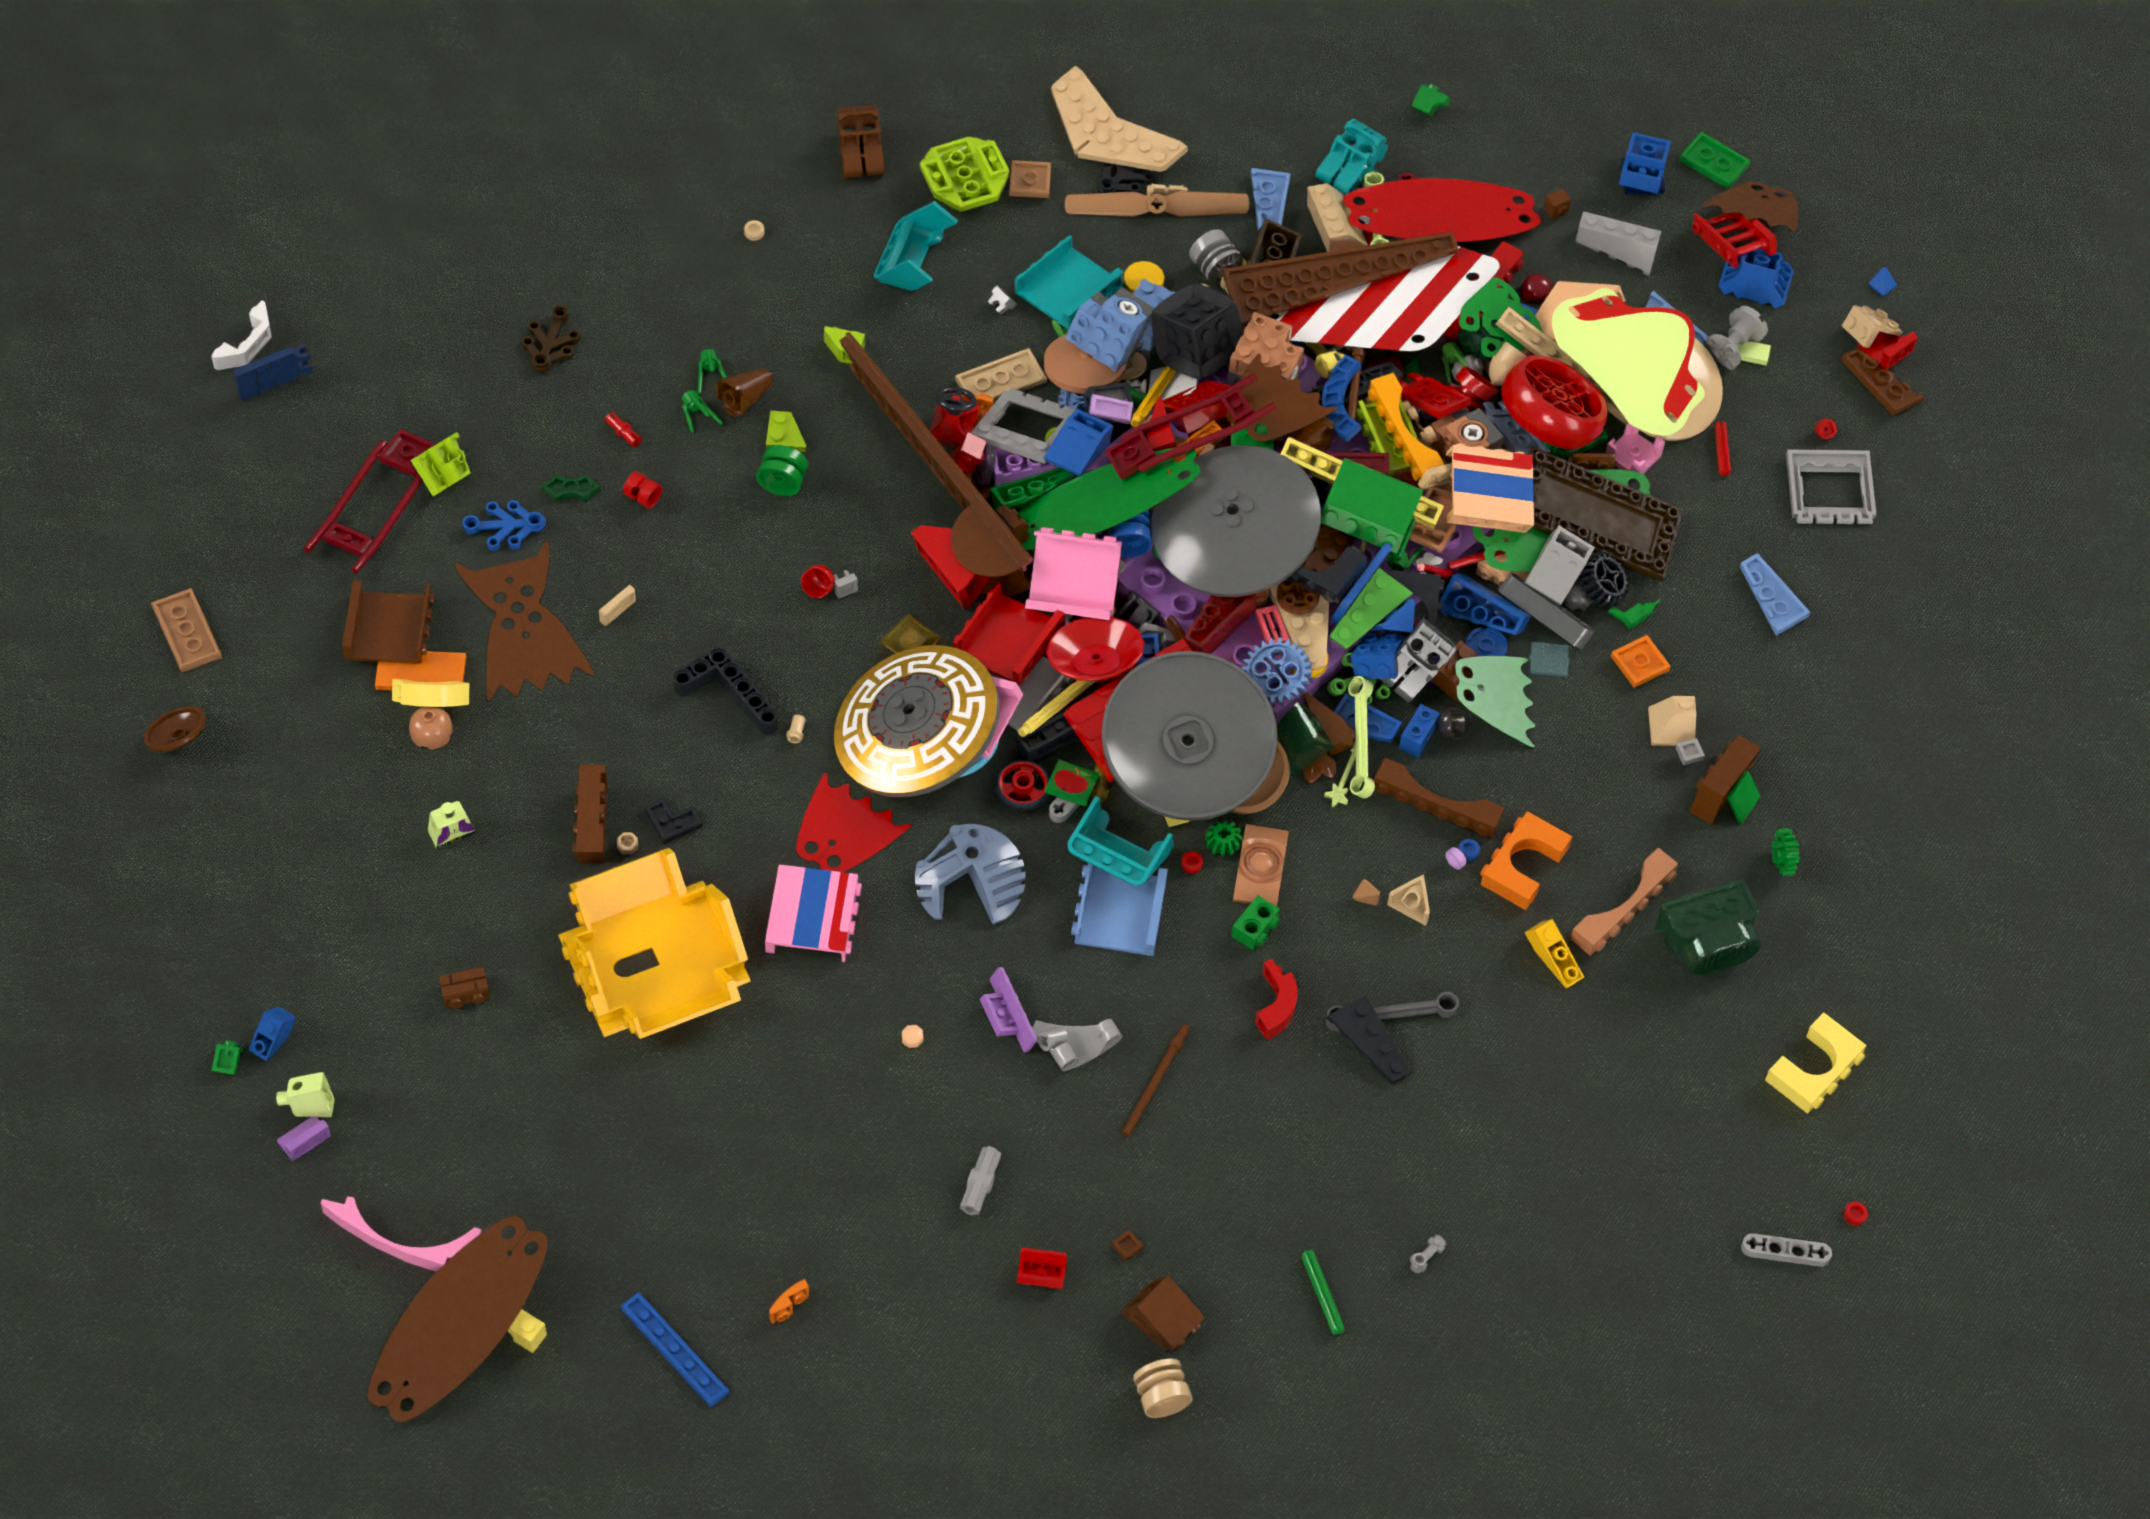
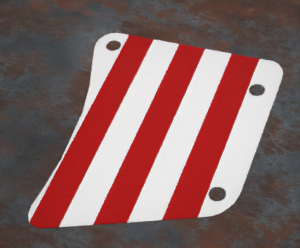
(1394, 307)

